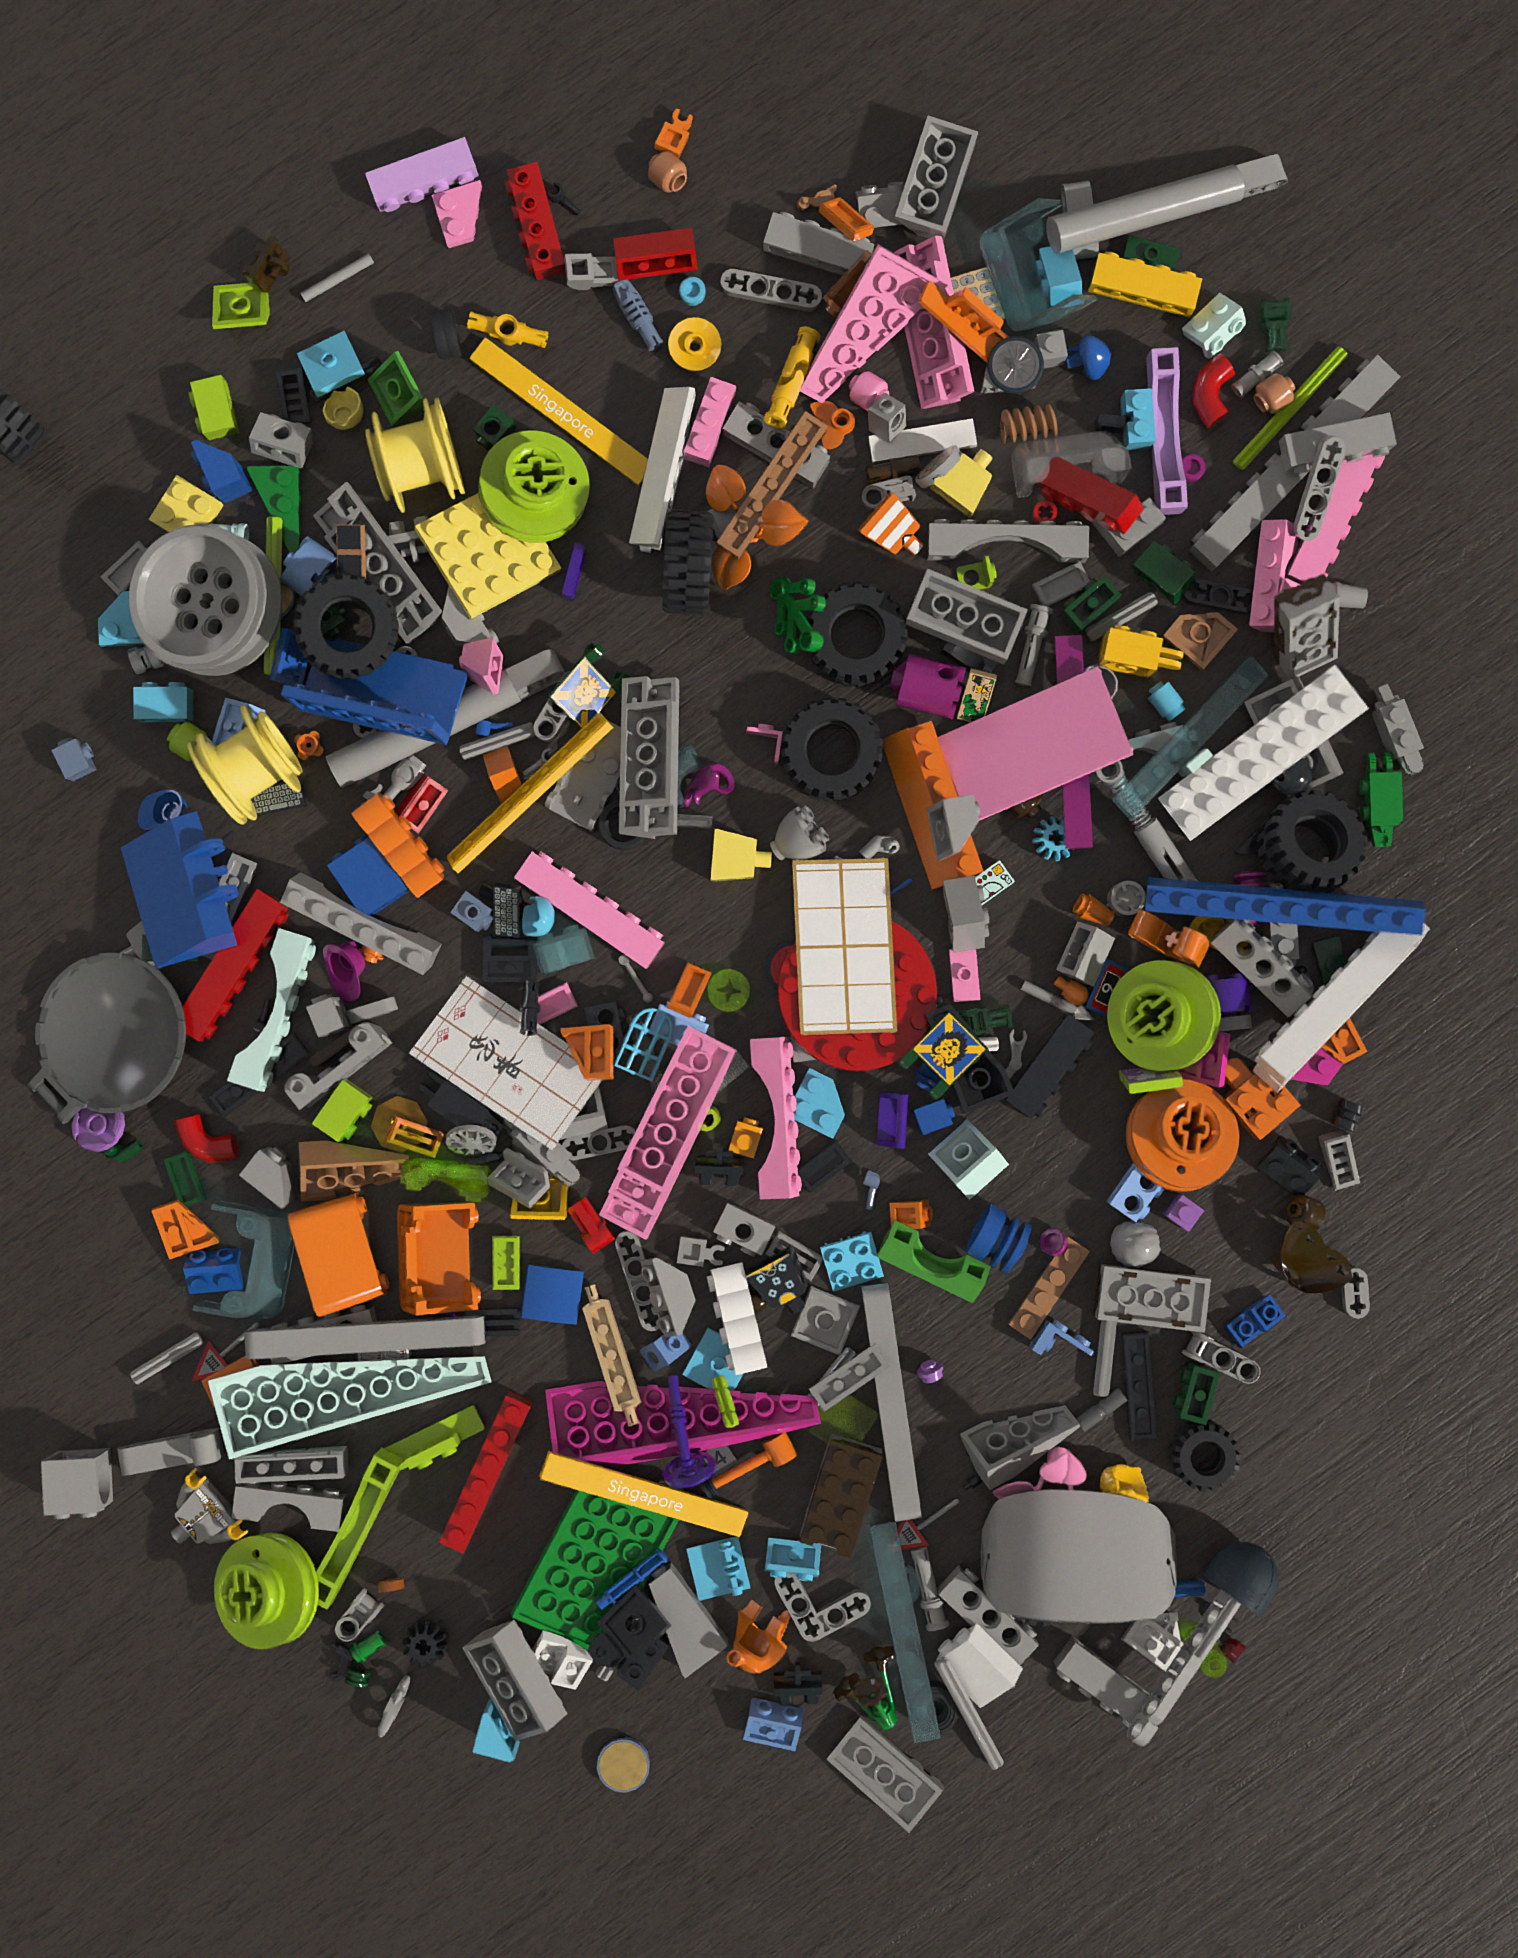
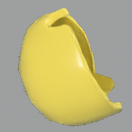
(343, 409)

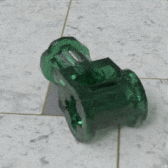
(1275, 321)
(982, 1018)

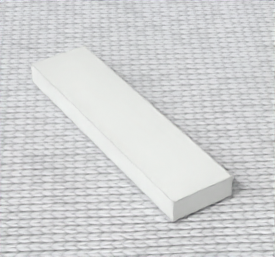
(923, 441)

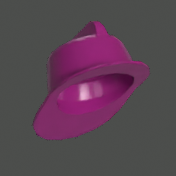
(344, 967)

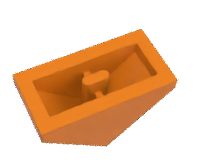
(502, 772)

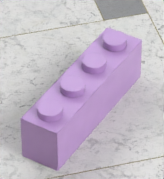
(422, 175)

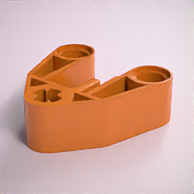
(1184, 947)

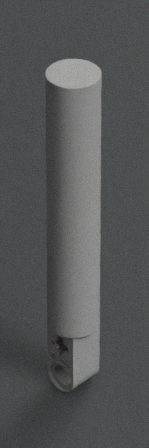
(1163, 203)
(476, 704)

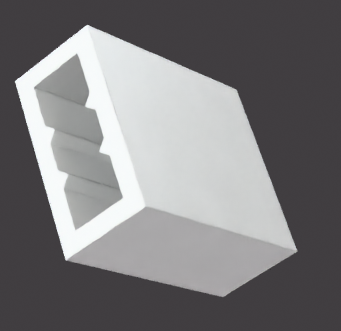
(980, 1664)

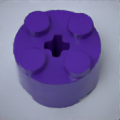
(1232, 993)

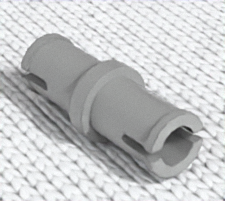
(1257, 374)

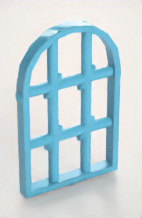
(647, 1054)

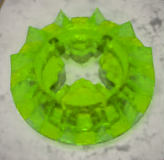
(738, 982)

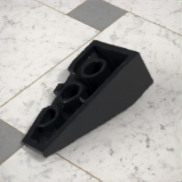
(984, 1080)

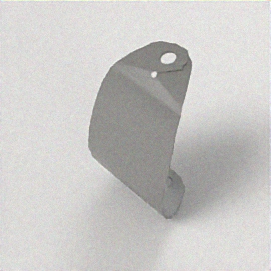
(1078, 1557)

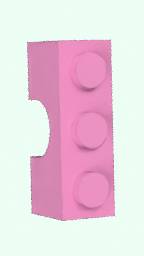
(709, 422)

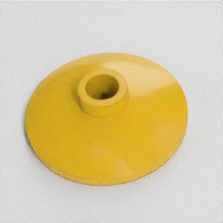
(694, 331)

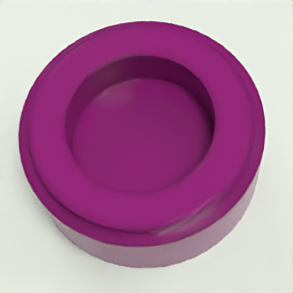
(1193, 467)
(1053, 1242)

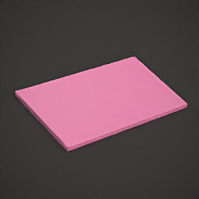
(1036, 744)

